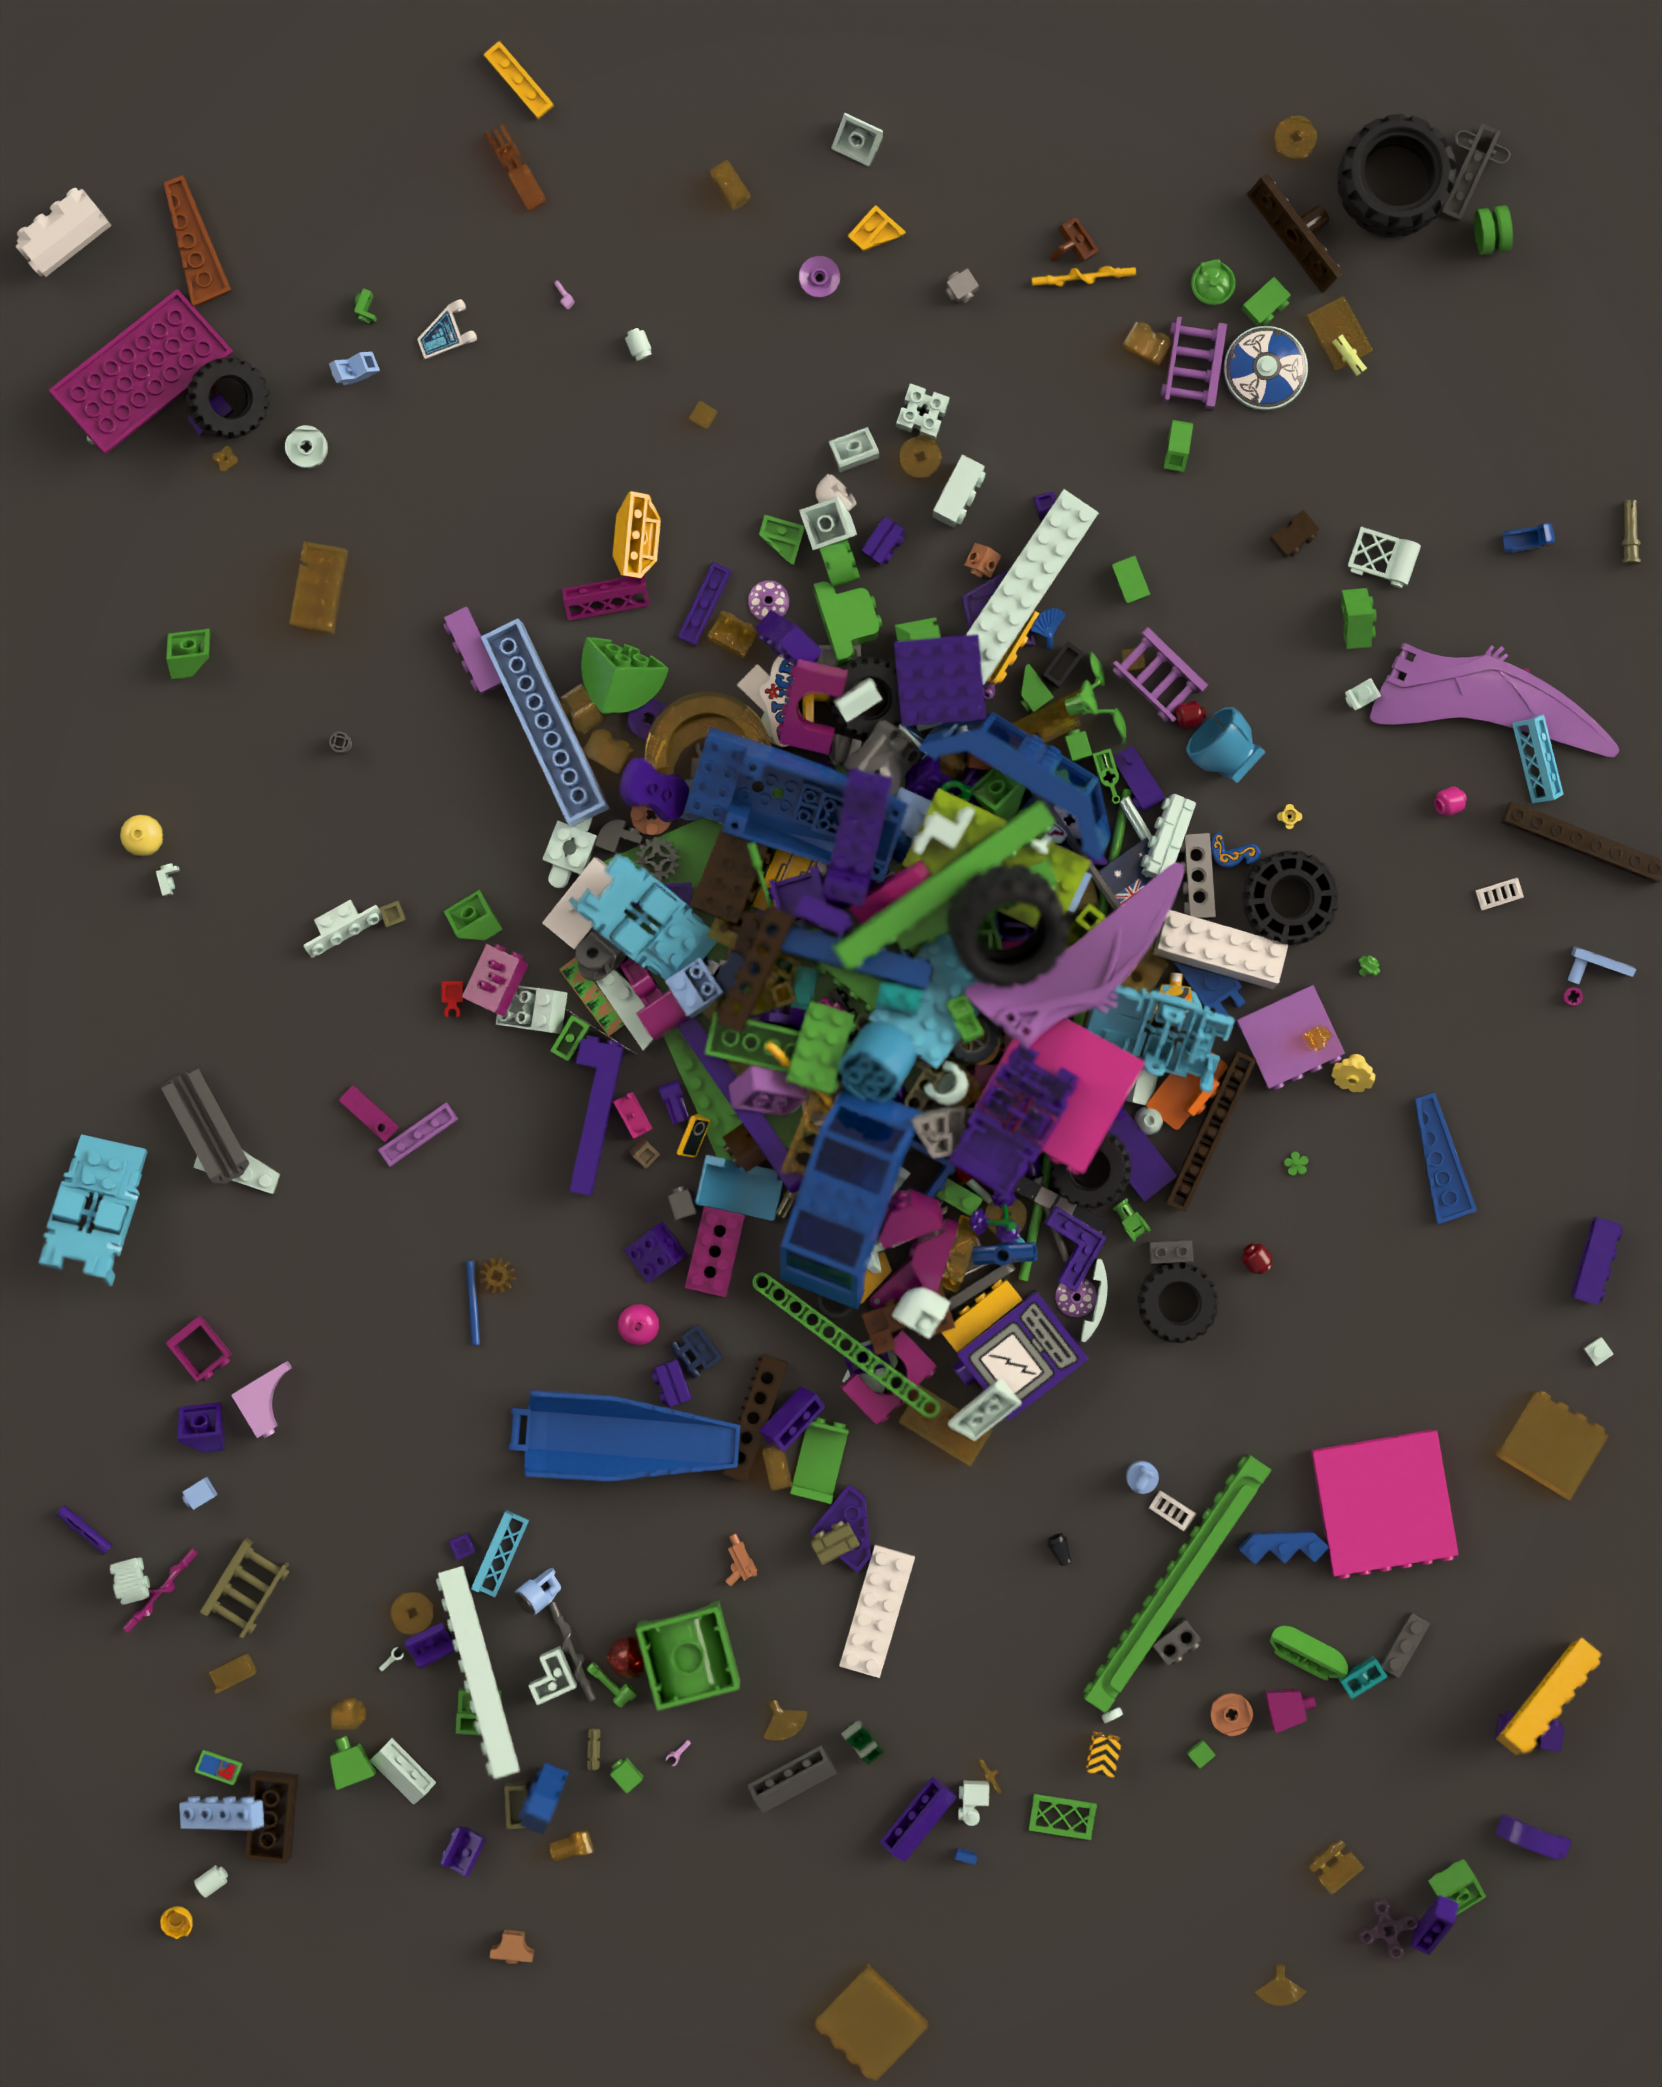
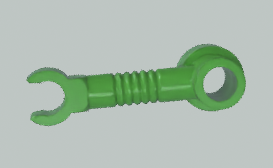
(622, 1694)

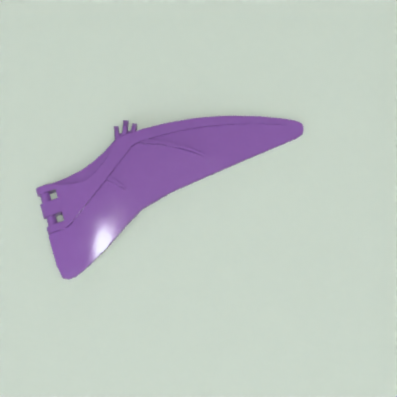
(1484, 691)
(1087, 969)

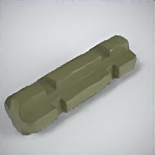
(593, 1750)

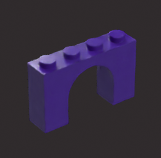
(824, 916)

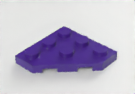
(849, 1507)

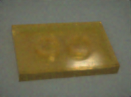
(1333, 321)

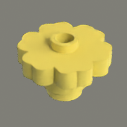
(1353, 1074)

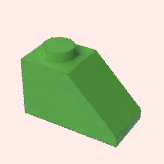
(1033, 691)

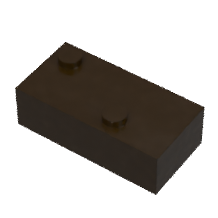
(278, 1796)

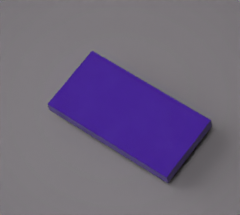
(1149, 1168)

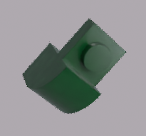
(862, 1742)

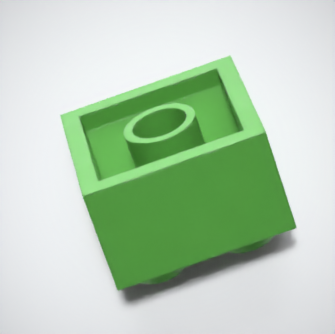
(1458, 1885)

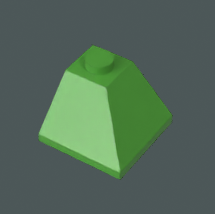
(187, 652)
(998, 794)
(473, 918)

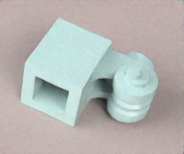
(973, 1794)

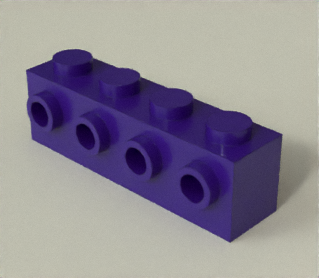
(1596, 1260)
(918, 1819)

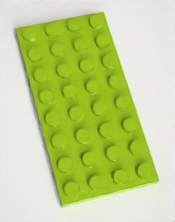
(1066, 865)

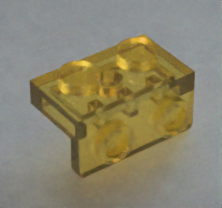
(732, 634)

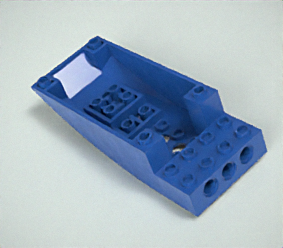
(797, 823)

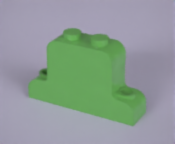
(847, 619)

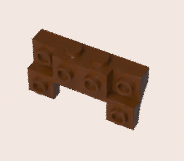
(880, 1325)

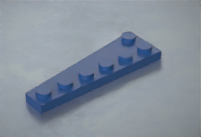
(1446, 1178)

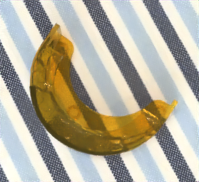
(691, 720)

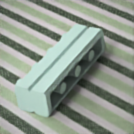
(1169, 835)

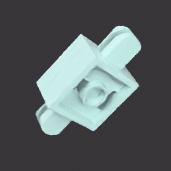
(569, 851)

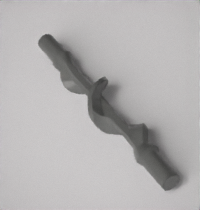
(568, 1648)

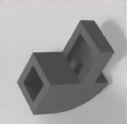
(612, 832)

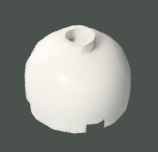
(831, 488)

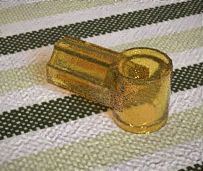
(578, 1844)

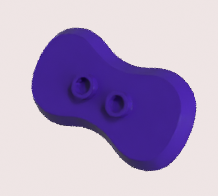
(649, 788)

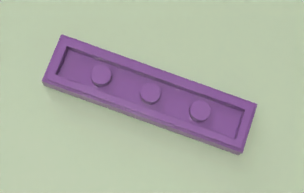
(418, 1134)

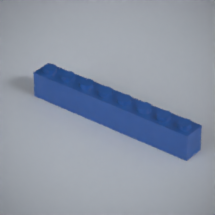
(884, 965)

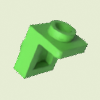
(362, 304)

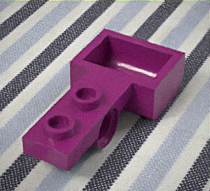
(661, 1011)

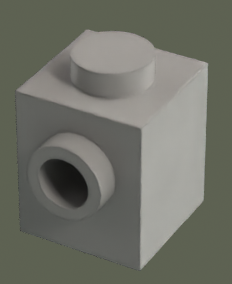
(961, 286)

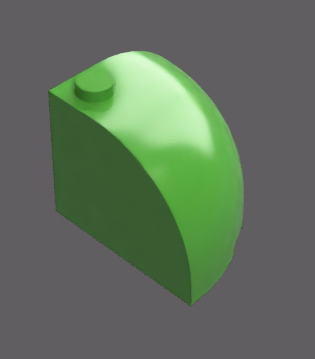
(619, 676)

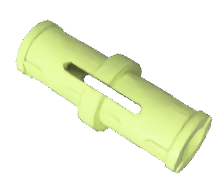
(1349, 355)

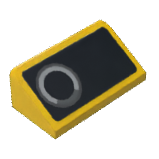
(693, 1136)

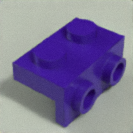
(430, 1645)
(462, 1850)

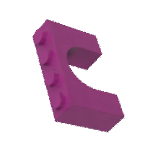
(796, 729)
(878, 1405)

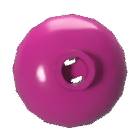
(630, 1319)

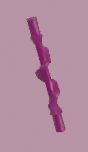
(168, 1586)

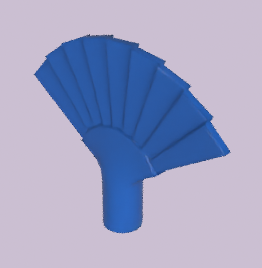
(1047, 624)

